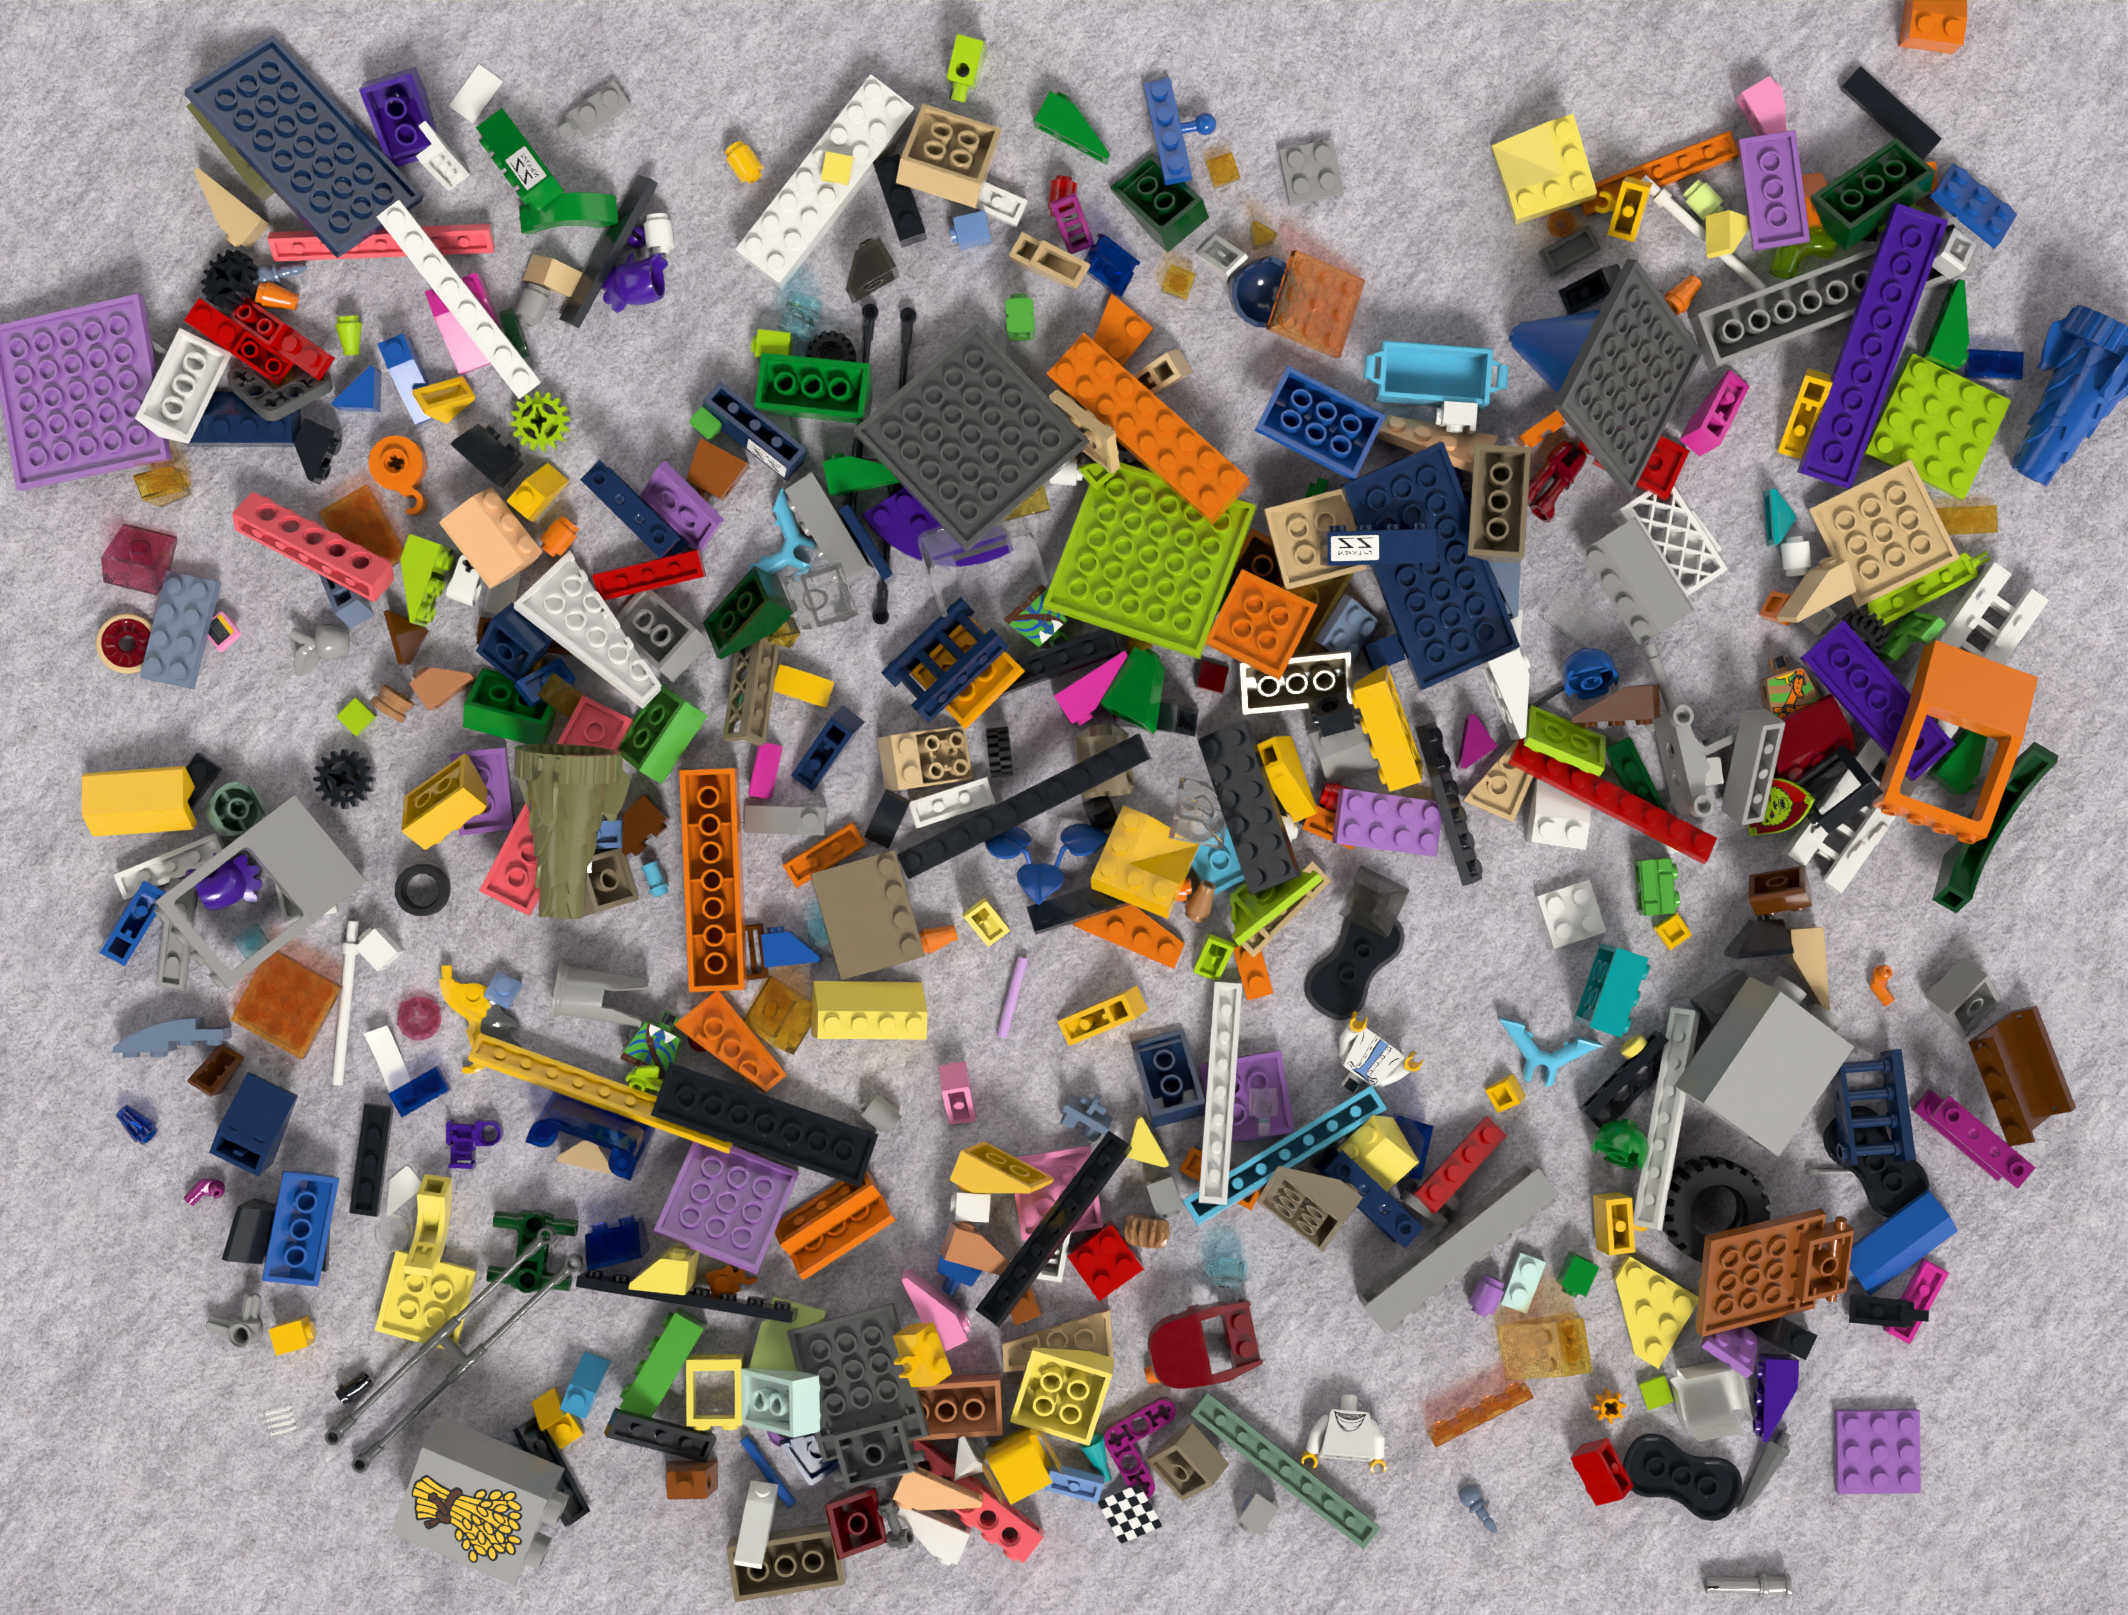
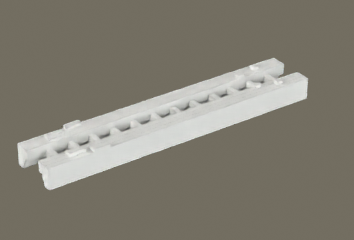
(1958, 626)

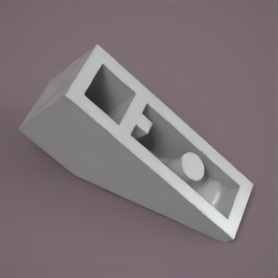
(785, 820)

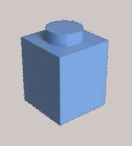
(970, 230)

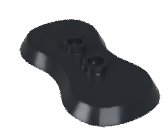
(1343, 978)
(1885, 1182)
(1701, 1484)

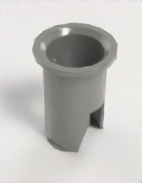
(581, 993)

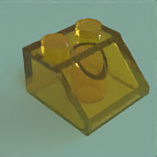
(780, 1015)

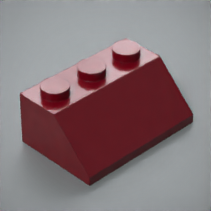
(1811, 736)

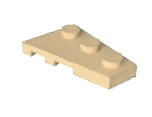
(1500, 788)

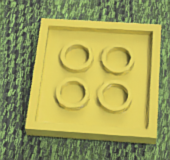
(421, 1304)

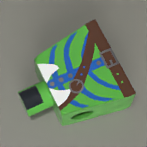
(1037, 623)
(655, 1044)

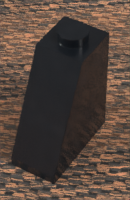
(1171, 719)

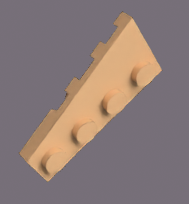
(1419, 434)

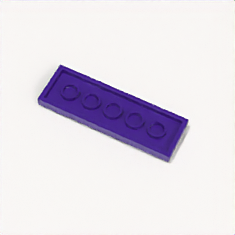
(1872, 695)

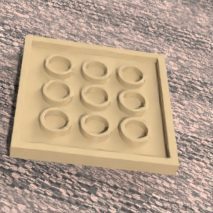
(1884, 532)

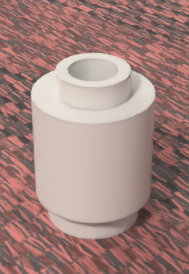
(658, 233)
(1068, 475)
(1796, 556)

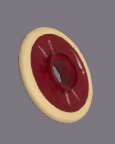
(109, 637)

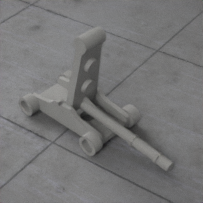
(1681, 752)

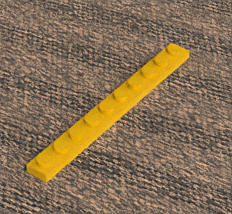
(580, 1086)

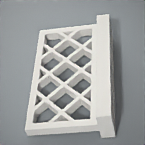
(1627, 513)

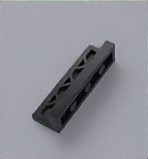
(1625, 1076)

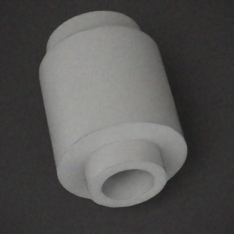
(532, 305)
(880, 1113)

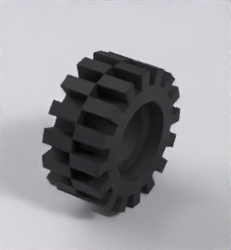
(831, 339)
(1870, 627)
(999, 752)

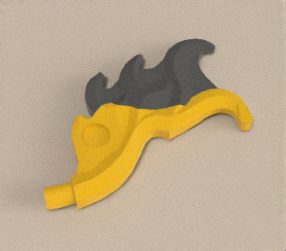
(480, 1012)

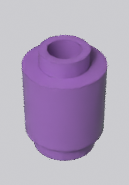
(1486, 1295)

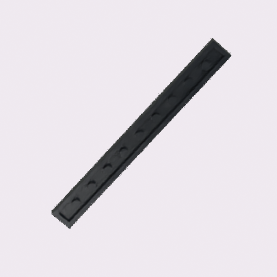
(1024, 806)

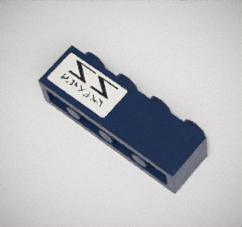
(755, 431)
(1378, 546)

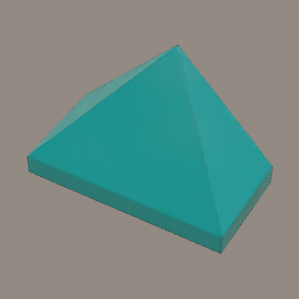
(1778, 517)

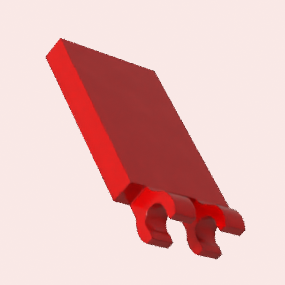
(1661, 469)

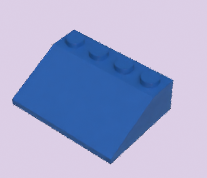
(1320, 423)

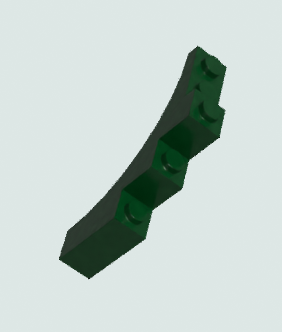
(1965, 861)

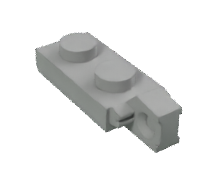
(594, 113)

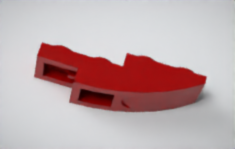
(282, 338)
(238, 341)

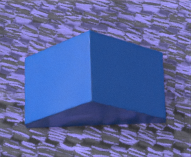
(362, 393)

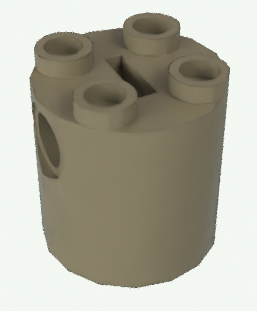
(1095, 740)

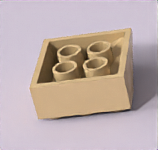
(948, 155)

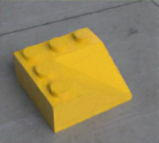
(1143, 863)

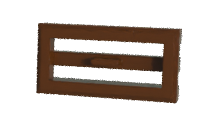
(765, 972)

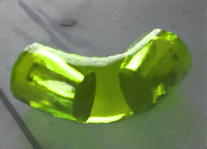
(1788, 258)

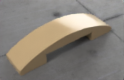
(1266, 934)

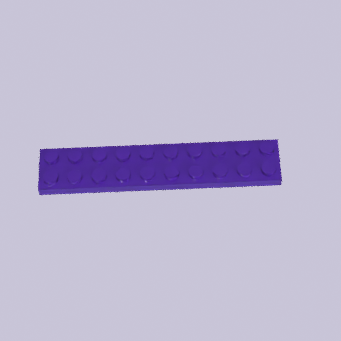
(1872, 345)

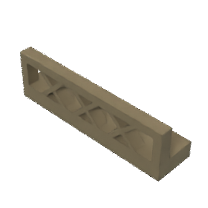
(757, 691)

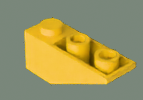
(1287, 777)

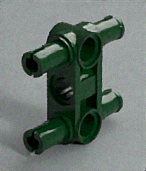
(538, 1262)

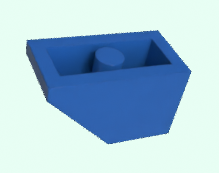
(786, 948)

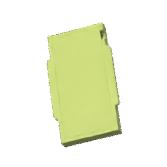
(773, 1345)

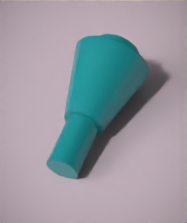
(1097, 1454)

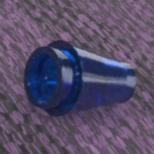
(137, 1125)

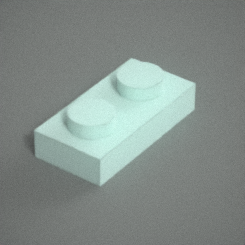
(1522, 1282)

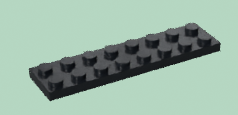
(764, 1124)

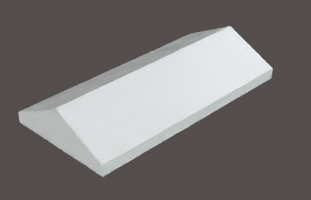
(183, 387)

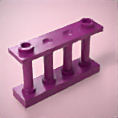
(1973, 1138)

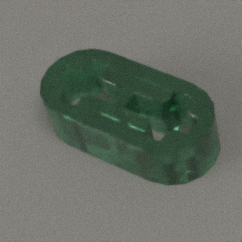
(514, 331)

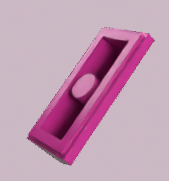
(765, 770)

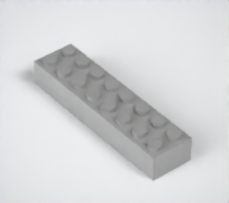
(1458, 1246)

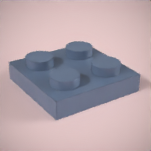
(1347, 628)

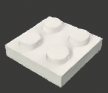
(1571, 913)

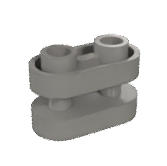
(1437, 1218)

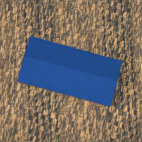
(300, 1228)
(1900, 1242)

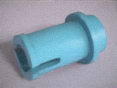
(655, 879)

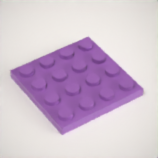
(726, 1205)

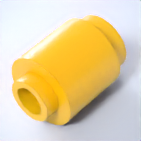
(744, 162)

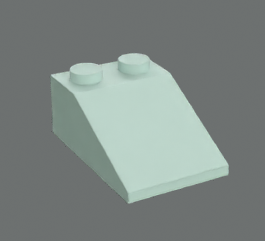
(780, 1401)

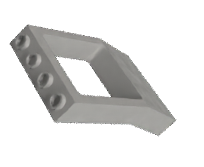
(296, 858)

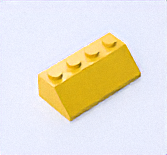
(1388, 729)

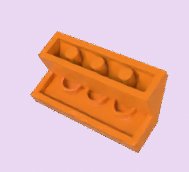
(833, 1224)

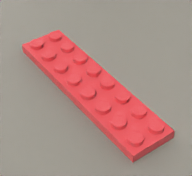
(514, 869)

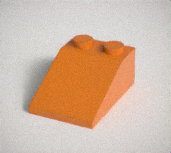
(1934, 25)

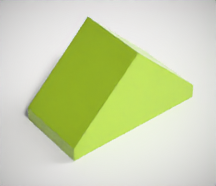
(1213, 957)

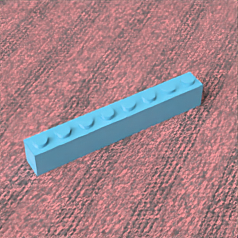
(1291, 1152)

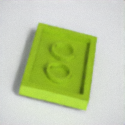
(1565, 741)

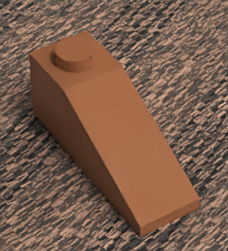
(971, 1248)

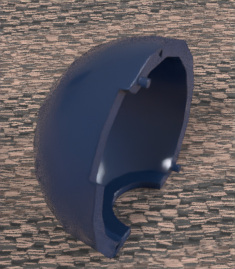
(1255, 290)

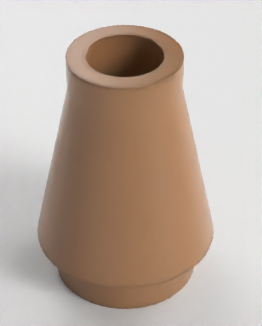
(1200, 903)

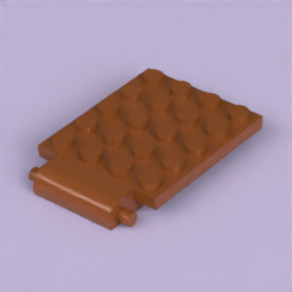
(1772, 1270)

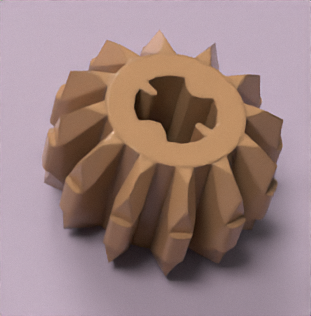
(1146, 1231)

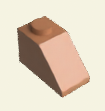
(439, 686)

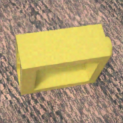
(713, 1362)

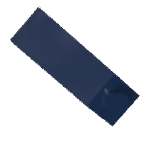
(827, 748)

